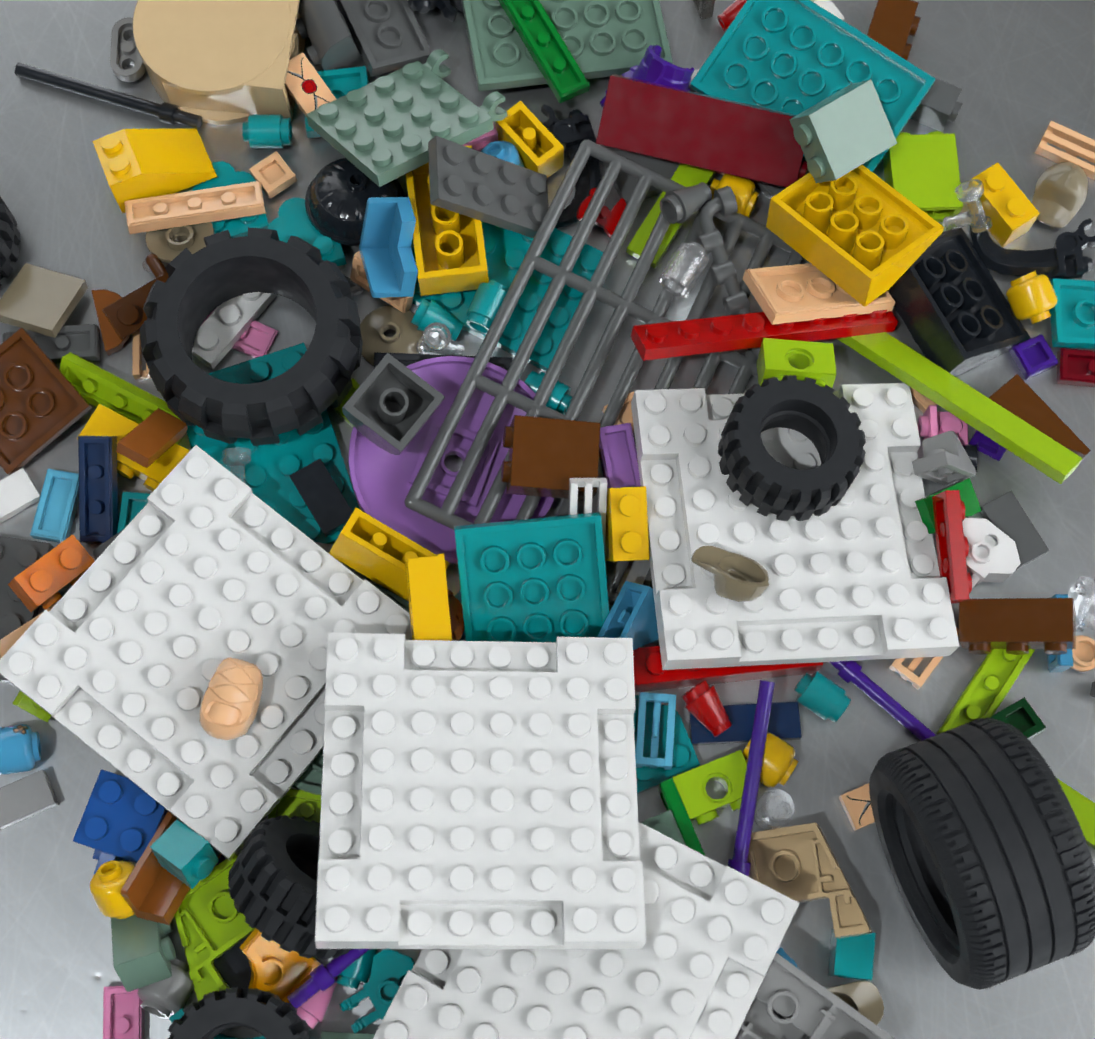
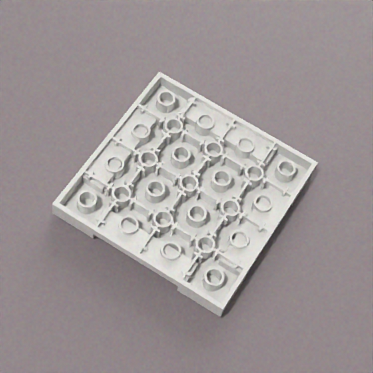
(839, 584)
(155, 615)
(479, 795)
(692, 979)

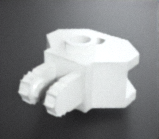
(988, 558)

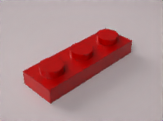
(952, 544)

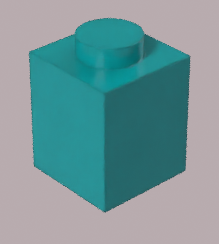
(184, 854)
(852, 956)

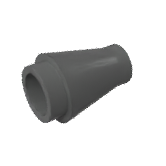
(683, 202)

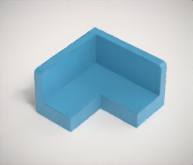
(387, 247)

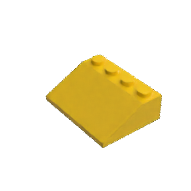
(853, 230)

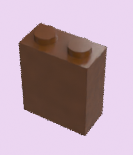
(548, 454)

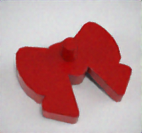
(607, 218)

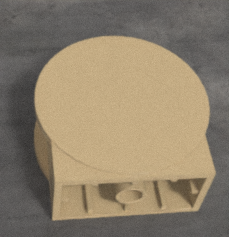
(220, 55)

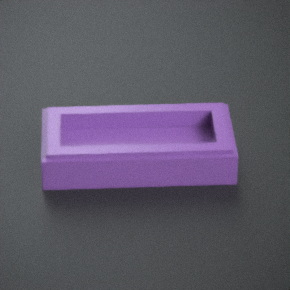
(619, 456)

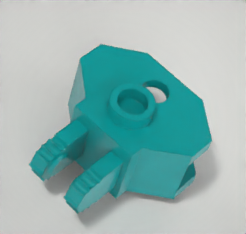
(385, 980)

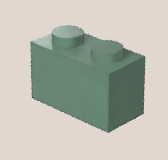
(141, 951)

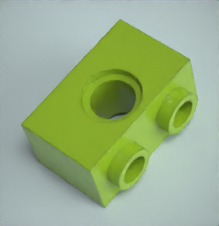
(796, 358)
(691, 785)

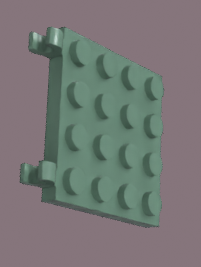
(392, 120)

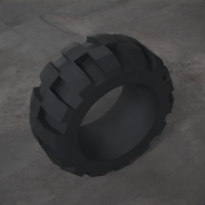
(226, 271)

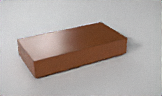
(152, 438)

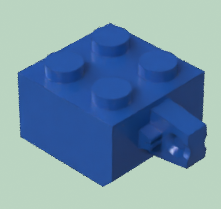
(118, 820)

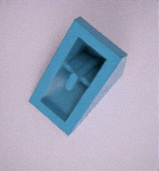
(632, 616)

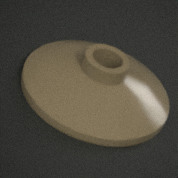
(172, 241)
(383, 319)

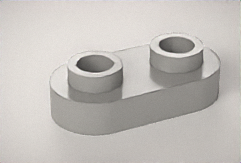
(125, 52)

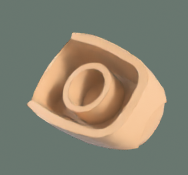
(231, 699)

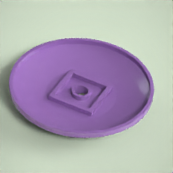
(385, 478)

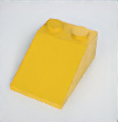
(152, 162)

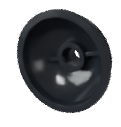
(338, 205)

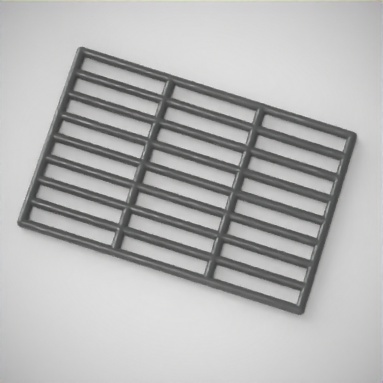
(593, 291)

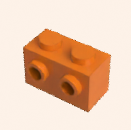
(51, 573)

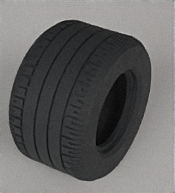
(985, 852)

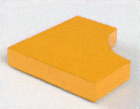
(275, 968)

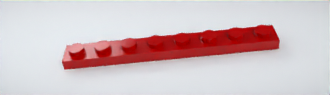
(747, 332)

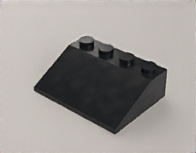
(956, 306)

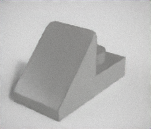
(944, 460)

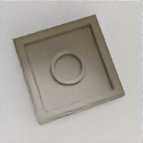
(41, 300)

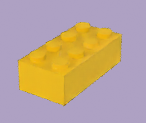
(446, 243)

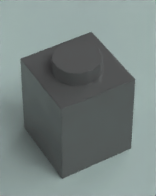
(938, 105)

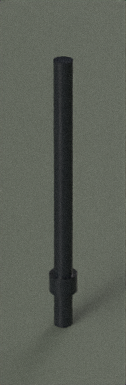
(166, 112)

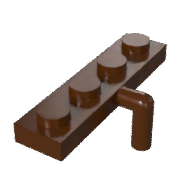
(127, 313)

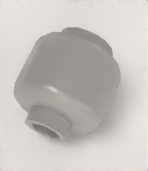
(170, 994)

